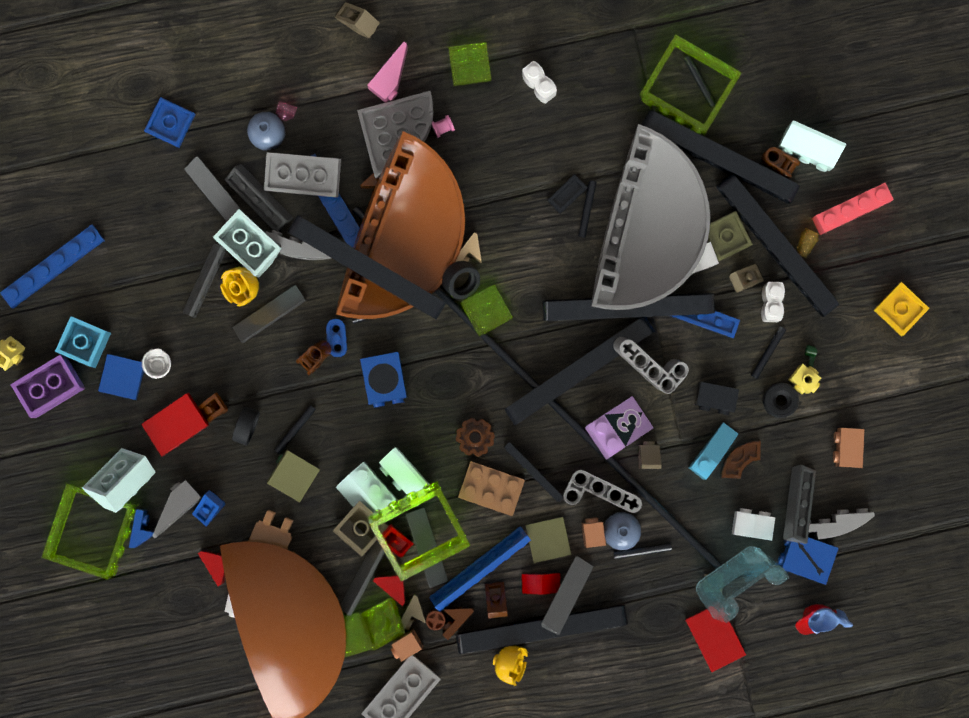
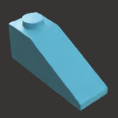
(713, 451)

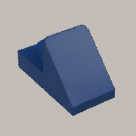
(208, 508)
(139, 534)

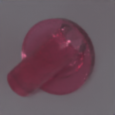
(285, 111)

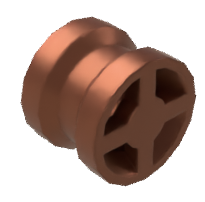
(434, 622)

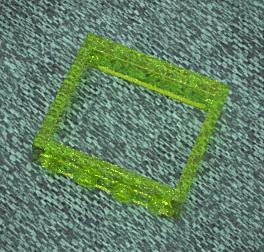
(706, 59)
(58, 527)
(432, 556)

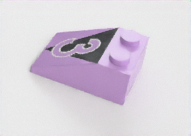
(619, 427)

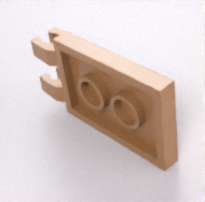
(267, 533)

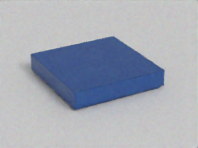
(169, 122)
(121, 377)

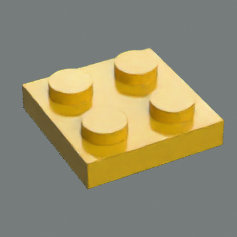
(901, 309)

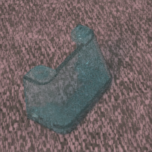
(733, 578)

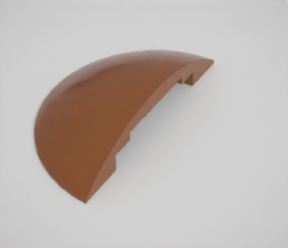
(408, 227)
(286, 625)

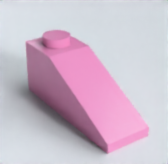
(388, 78)

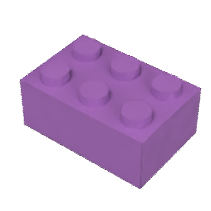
(47, 386)

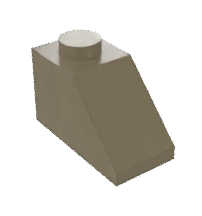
(357, 19)
(649, 456)

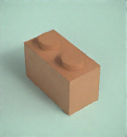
(849, 447)
(593, 533)
(406, 645)

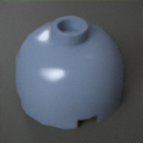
(266, 131)
(622, 531)

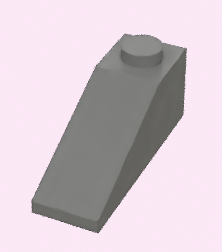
(179, 502)

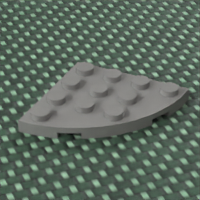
(386, 121)

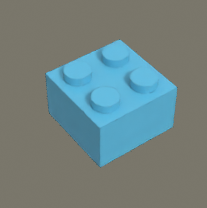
(83, 342)

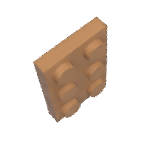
(491, 488)

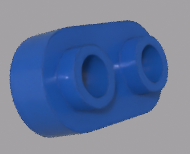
(336, 338)

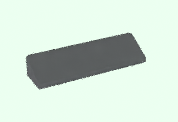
(212, 188)
(259, 200)
(204, 280)
(269, 314)
(799, 504)
(424, 542)
(362, 578)
(567, 595)

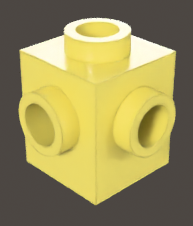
(10, 352)
(799, 376)

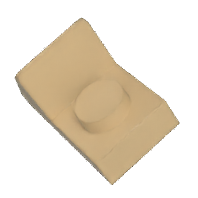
(470, 248)

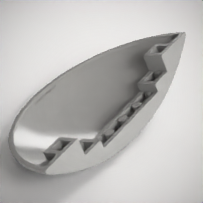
(653, 227)

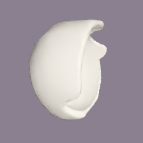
(156, 363)

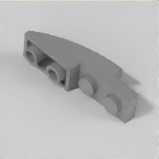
(292, 247)
(841, 523)

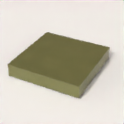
(728, 236)
(293, 475)
(548, 539)

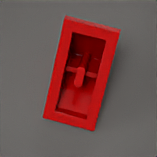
(397, 541)
(214, 564)
(540, 583)
(393, 586)

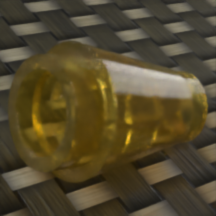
(807, 242)

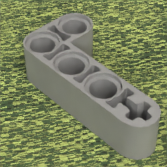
(646, 363)
(604, 494)

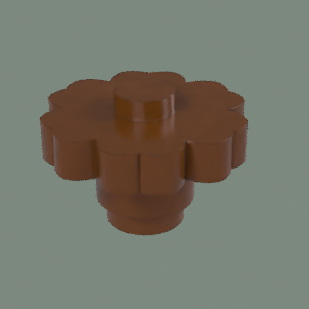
(475, 437)

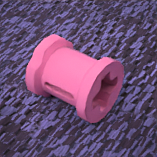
(442, 126)

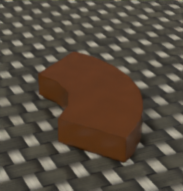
(740, 458)

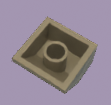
(356, 529)

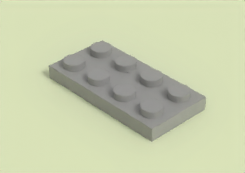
(302, 174)
(403, 691)

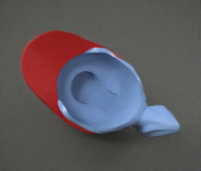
(821, 618)

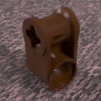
(781, 163)
(312, 358)

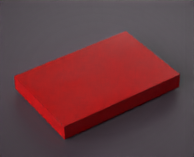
(175, 424)
(715, 640)

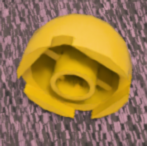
(239, 286)
(510, 664)

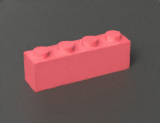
(852, 208)

